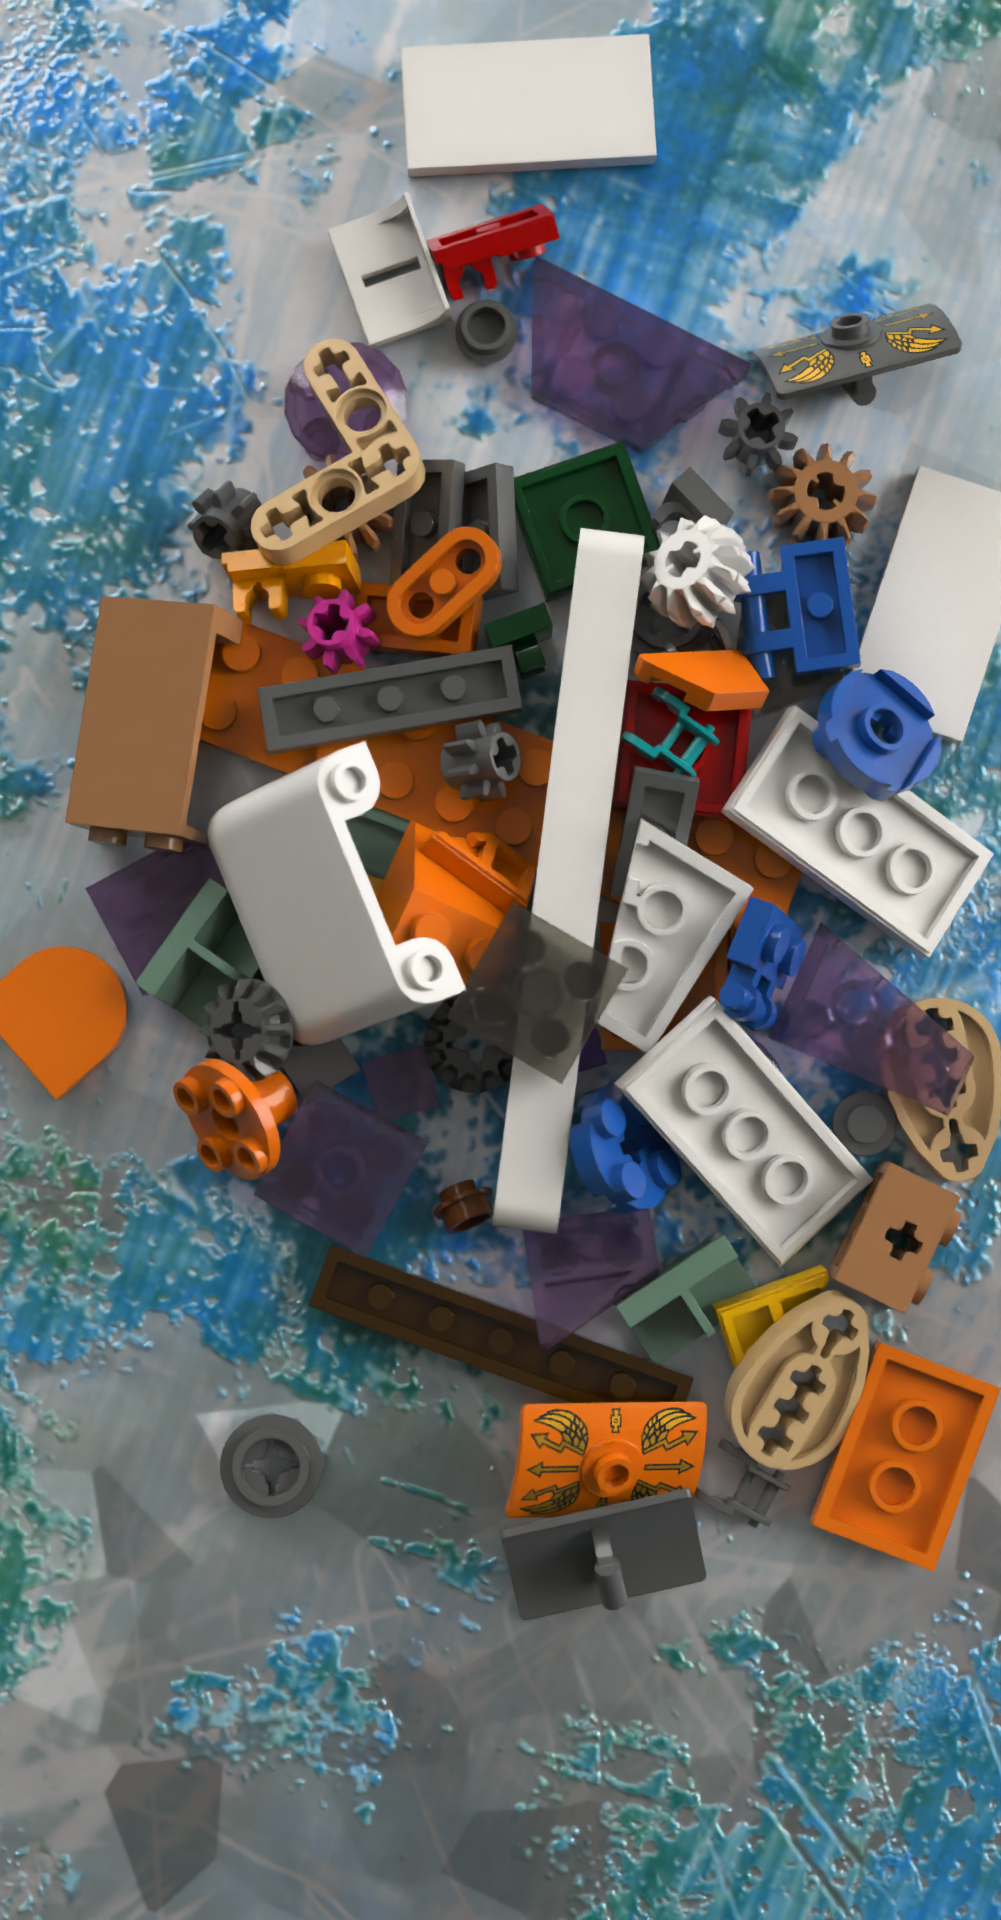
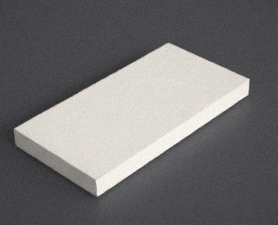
(528, 105)
(940, 597)
(883, 858)
(744, 1130)

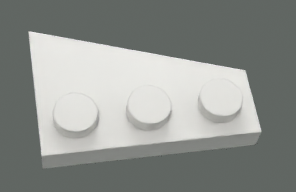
(666, 932)

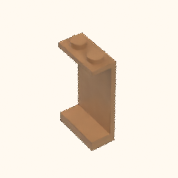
(145, 720)

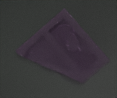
(587, 1268)

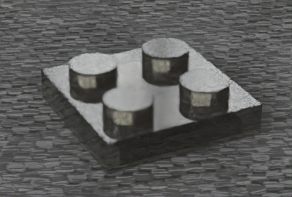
(537, 992)

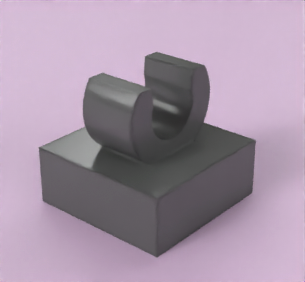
(691, 499)

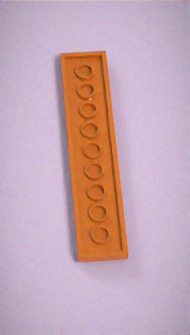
(413, 776)

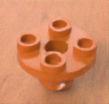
(235, 1116)

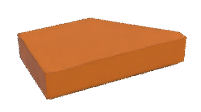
(711, 678)
(484, 866)

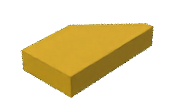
(751, 1313)

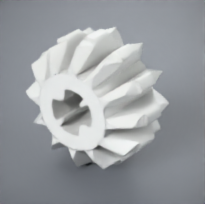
(697, 572)

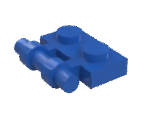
(817, 608)
(763, 956)

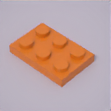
(905, 1456)

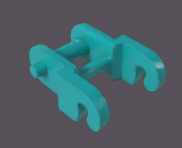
(703, 735)

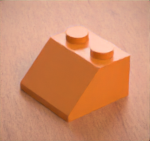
(430, 902)

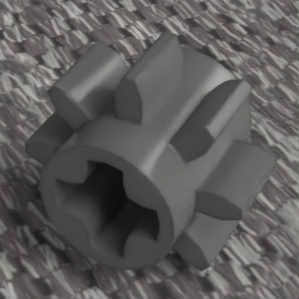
(760, 417)
(224, 520)
(480, 761)

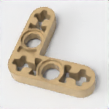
(367, 455)

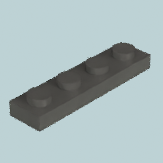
(390, 700)

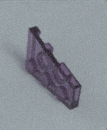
(868, 1027)

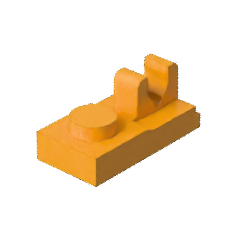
(319, 574)

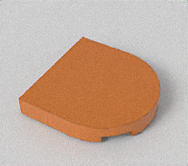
(63, 1015)

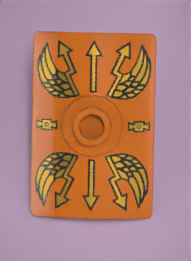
(604, 1454)

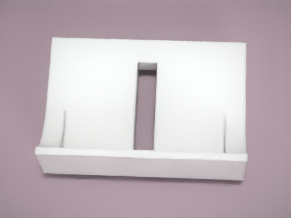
(380, 245)

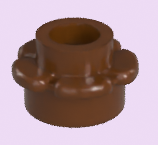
(464, 1206)

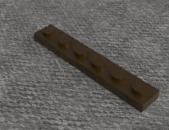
(487, 1334)

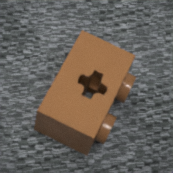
(864, 1253)

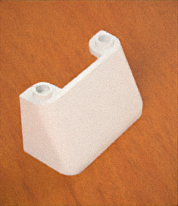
(313, 904)

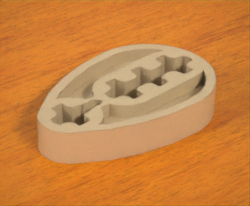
(977, 1106)
(826, 1407)

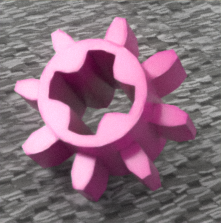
(331, 617)

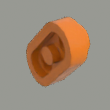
(441, 578)

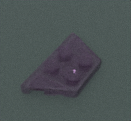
(618, 362)

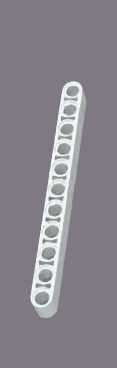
(572, 851)

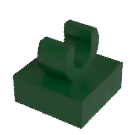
(524, 632)

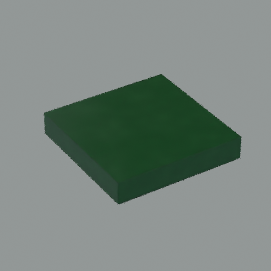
(581, 492)

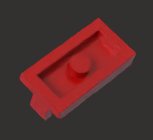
(514, 234)

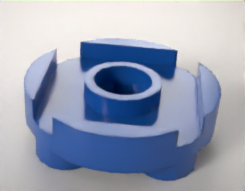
(854, 750)
(628, 1180)

